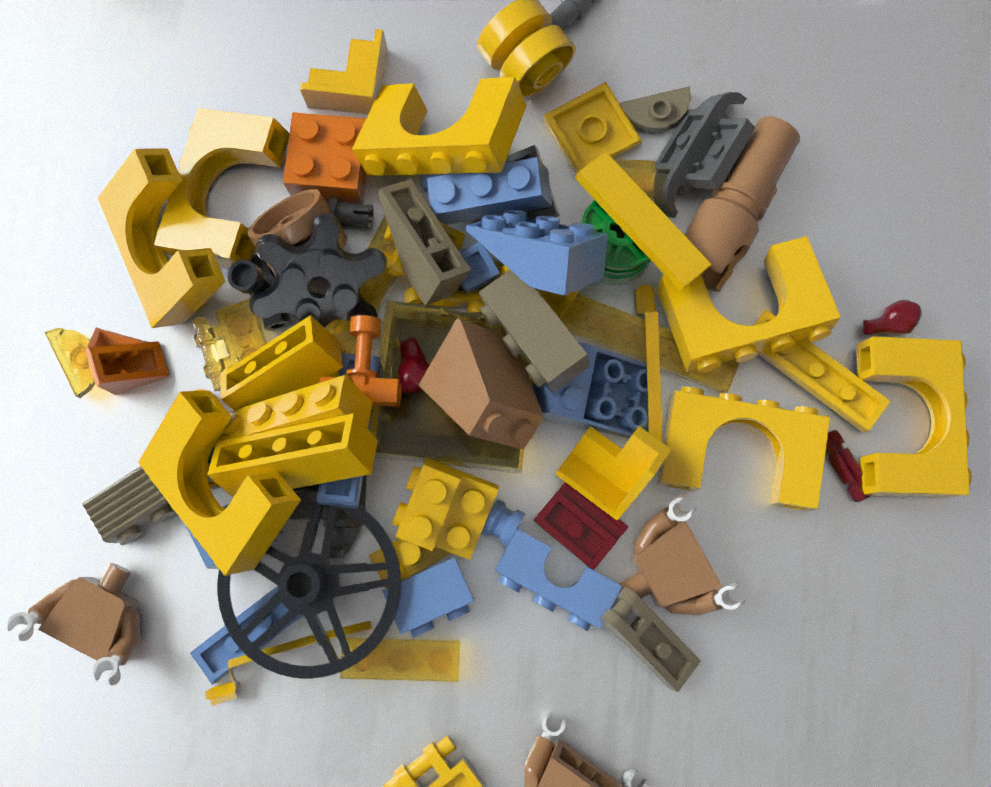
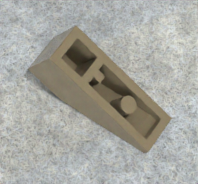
(422, 243)

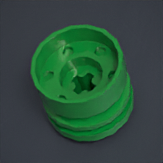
(623, 257)

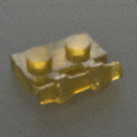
(240, 333)

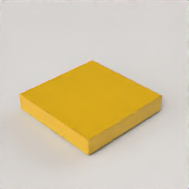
(592, 126)

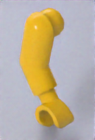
(460, 299)

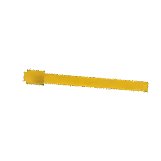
(645, 305)
(227, 691)

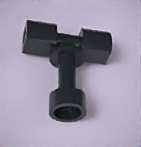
(254, 276)

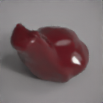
(896, 319)
(412, 366)

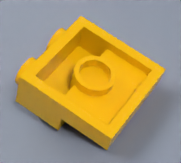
(444, 509)

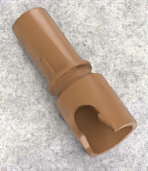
(728, 221)

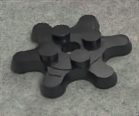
(316, 258)

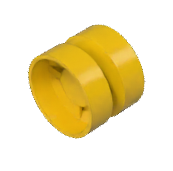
(526, 45)

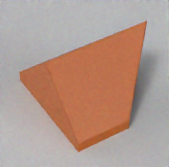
(123, 361)

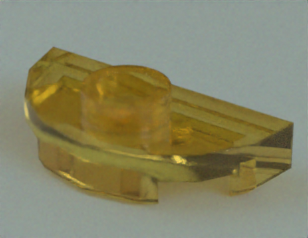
(71, 354)

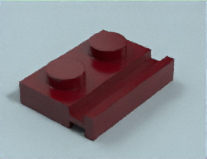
(580, 525)

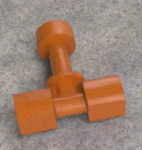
(379, 390)

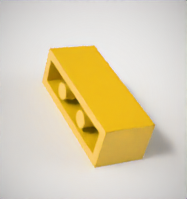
(282, 365)

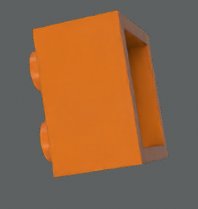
(323, 157)

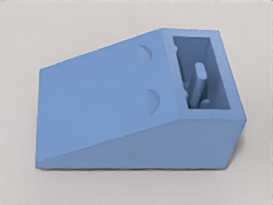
(544, 251)
(604, 396)

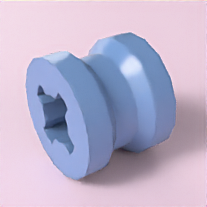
(502, 522)

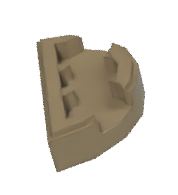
(658, 111)

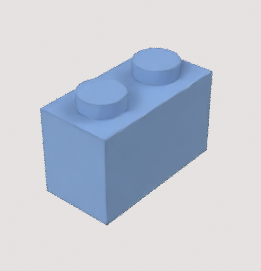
(432, 595)

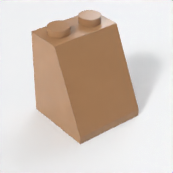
(483, 386)

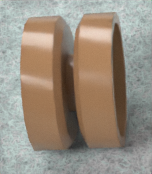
(292, 219)

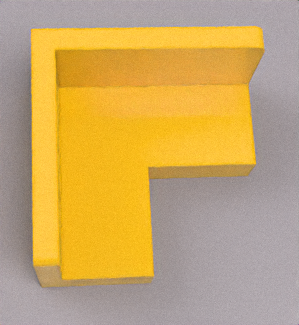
(355, 88)
(611, 474)

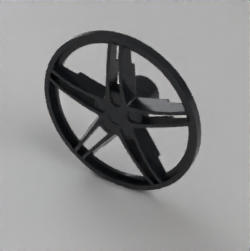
(308, 588)

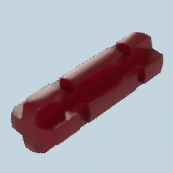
(845, 465)

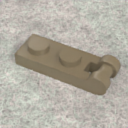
(651, 640)

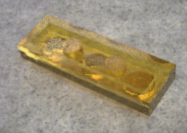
(407, 660)

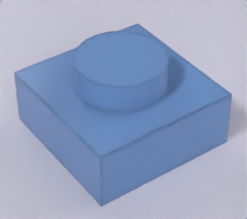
(482, 268)

